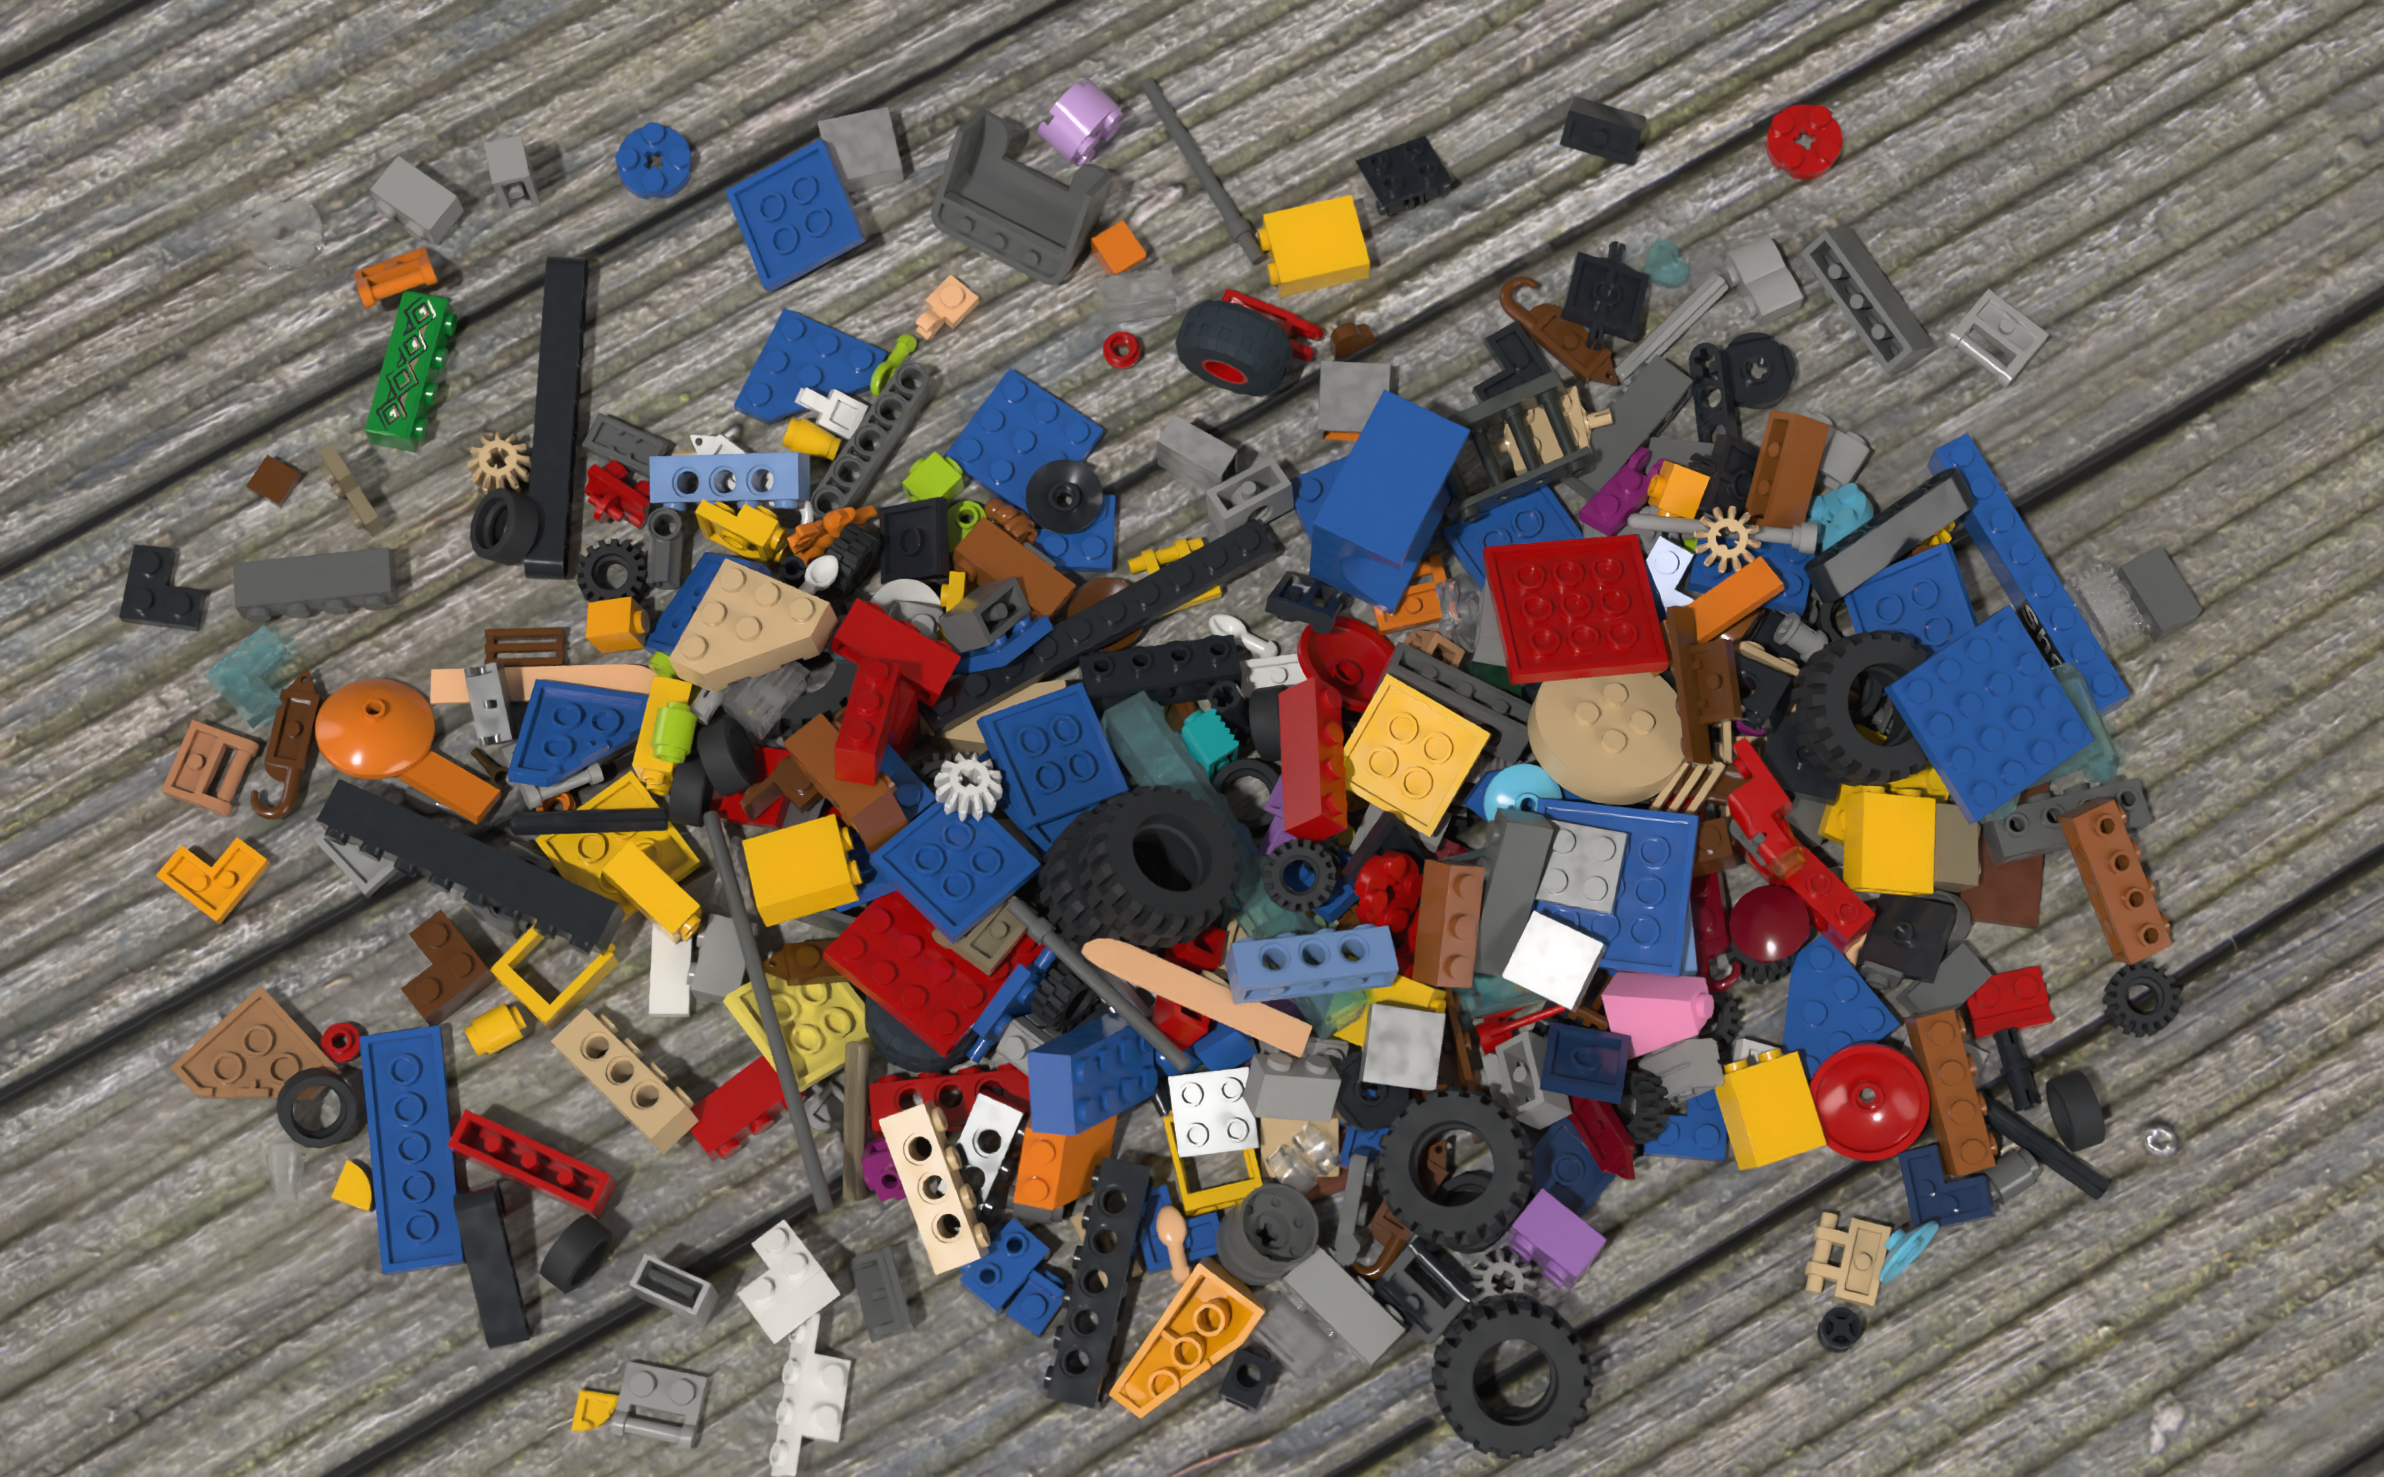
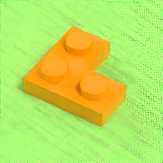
(216, 888)

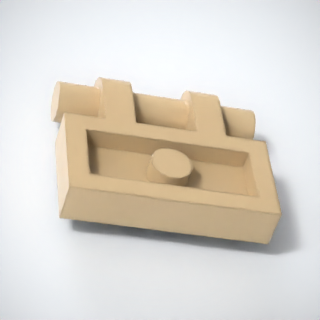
(1860, 1261)

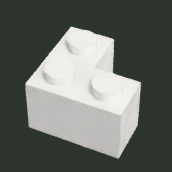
(791, 1287)

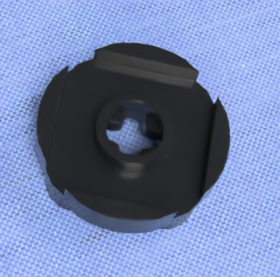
(1768, 354)
(1365, 1114)

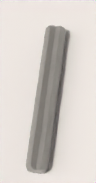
(1672, 327)

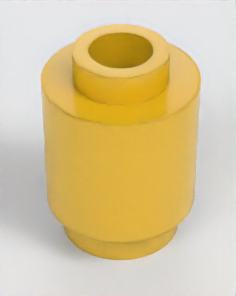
(495, 1029)

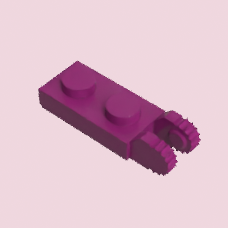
(1620, 495)

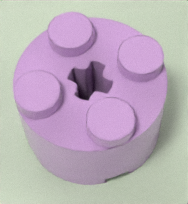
(1080, 122)

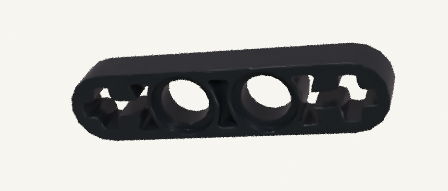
(1724, 412)

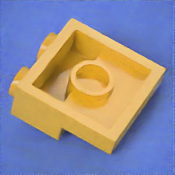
(750, 534)

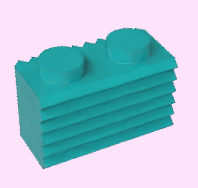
(1209, 741)

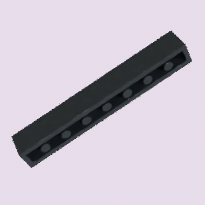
(470, 867)

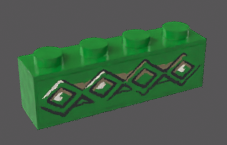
(410, 371)

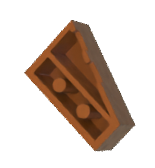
(864, 807)

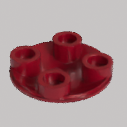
(1769, 923)

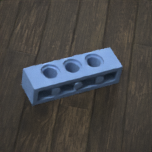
(788, 469)
(1254, 982)

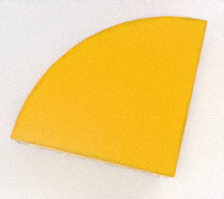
(354, 1188)
(593, 1410)

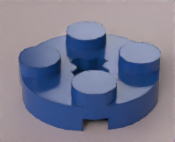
(654, 182)

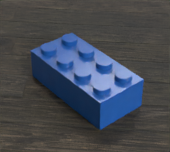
(1089, 1076)

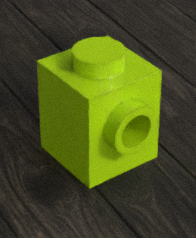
(933, 479)

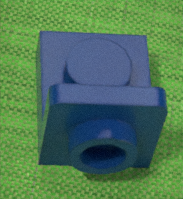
(1037, 1302)

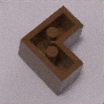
(454, 975)

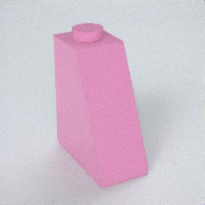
(1656, 1009)

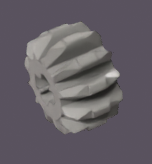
(1498, 1270)

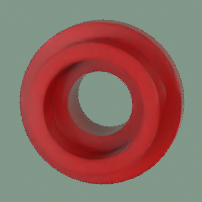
(1117, 340)
(349, 1051)

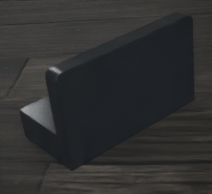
(1603, 130)

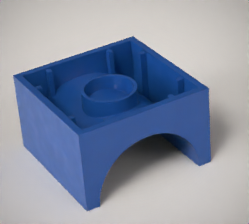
(1386, 502)

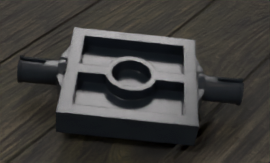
(1605, 296)
(1730, 475)

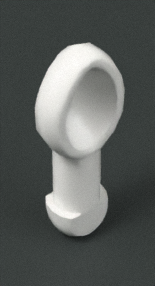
(820, 574)
(1228, 625)

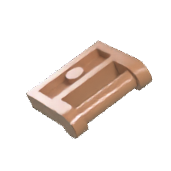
(197, 765)

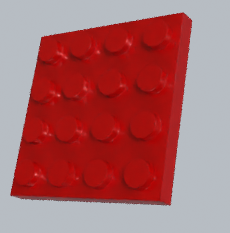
(1574, 609)
(913, 977)

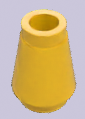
(810, 439)

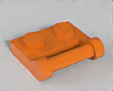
(394, 276)
(1419, 603)

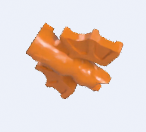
(813, 538)

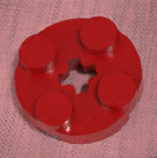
(1793, 158)
(1405, 889)

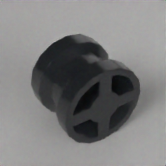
(1844, 1324)

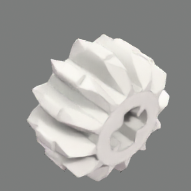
(968, 786)

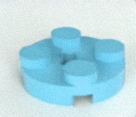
(1838, 514)

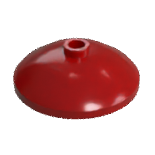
(1346, 659)
(1876, 1125)

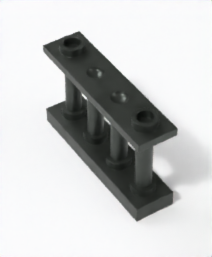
(1510, 410)

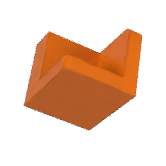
(1117, 249)

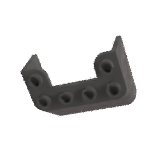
(1013, 209)

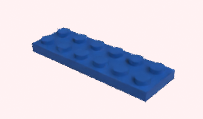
(410, 1150)

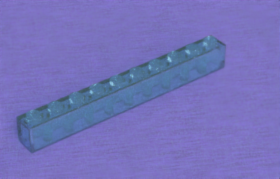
(1160, 757)

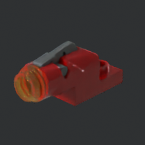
(1758, 815)

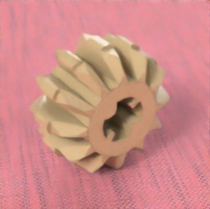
(514, 457)
(1732, 527)

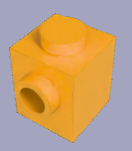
(1677, 491)
(617, 625)

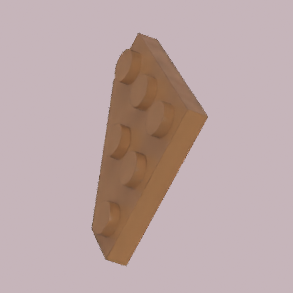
(251, 1054)

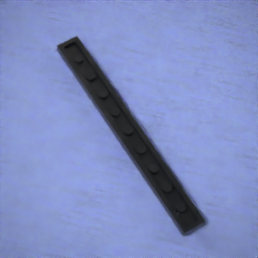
(1101, 625)

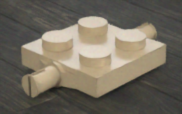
(1543, 436)

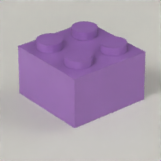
(1555, 1240)

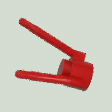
(1497, 1030)

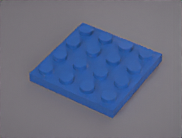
(1989, 714)
(1653, 888)

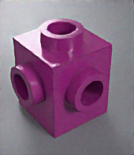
(881, 1171)

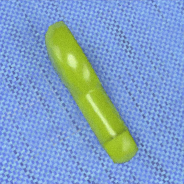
(905, 344)

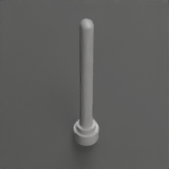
(1800, 537)

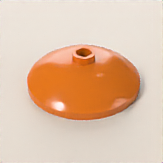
(378, 743)

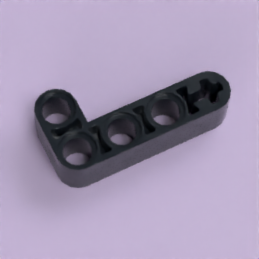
(491, 1265)

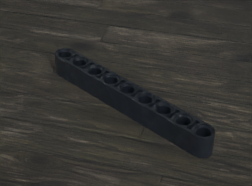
(557, 414)

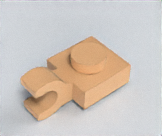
(948, 305)

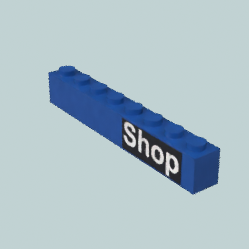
(2028, 575)

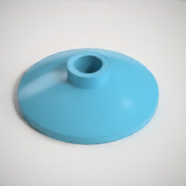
(1515, 784)
(1905, 1249)

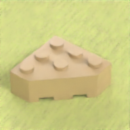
(749, 629)

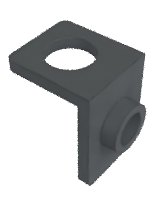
(1879, 976)

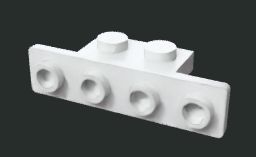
(811, 1398)

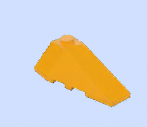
(1195, 1332)

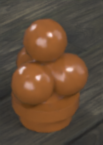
(1011, 521)

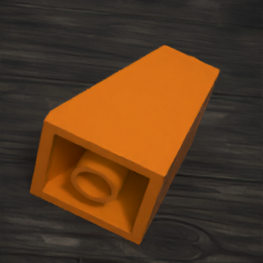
(1060, 1167)

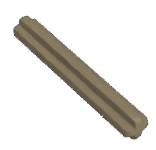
(855, 1119)

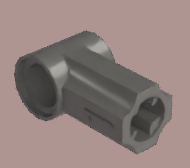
(665, 552)

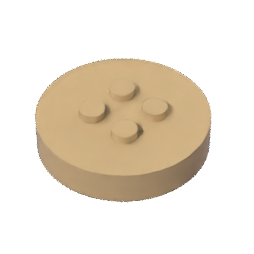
(1607, 736)

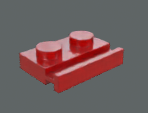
(2009, 1001)

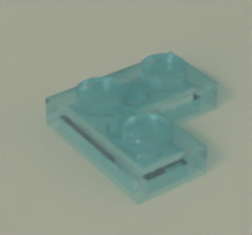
(241, 674)

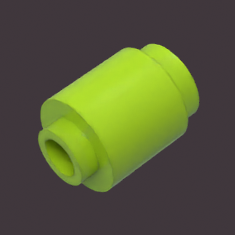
(673, 732)

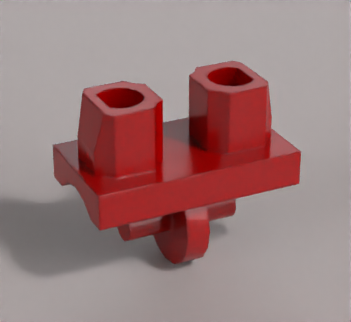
(616, 498)

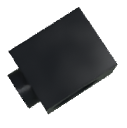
(1241, 1396)

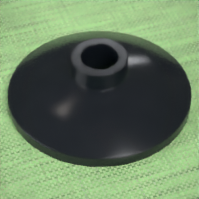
(1058, 480)

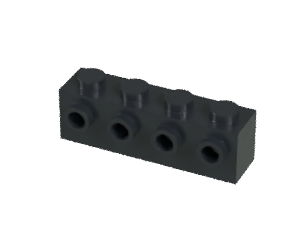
(1165, 672)

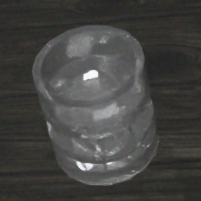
(1294, 1169)

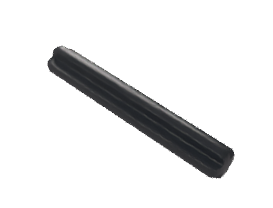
(589, 821)
(2044, 1149)

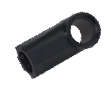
(1232, 708)

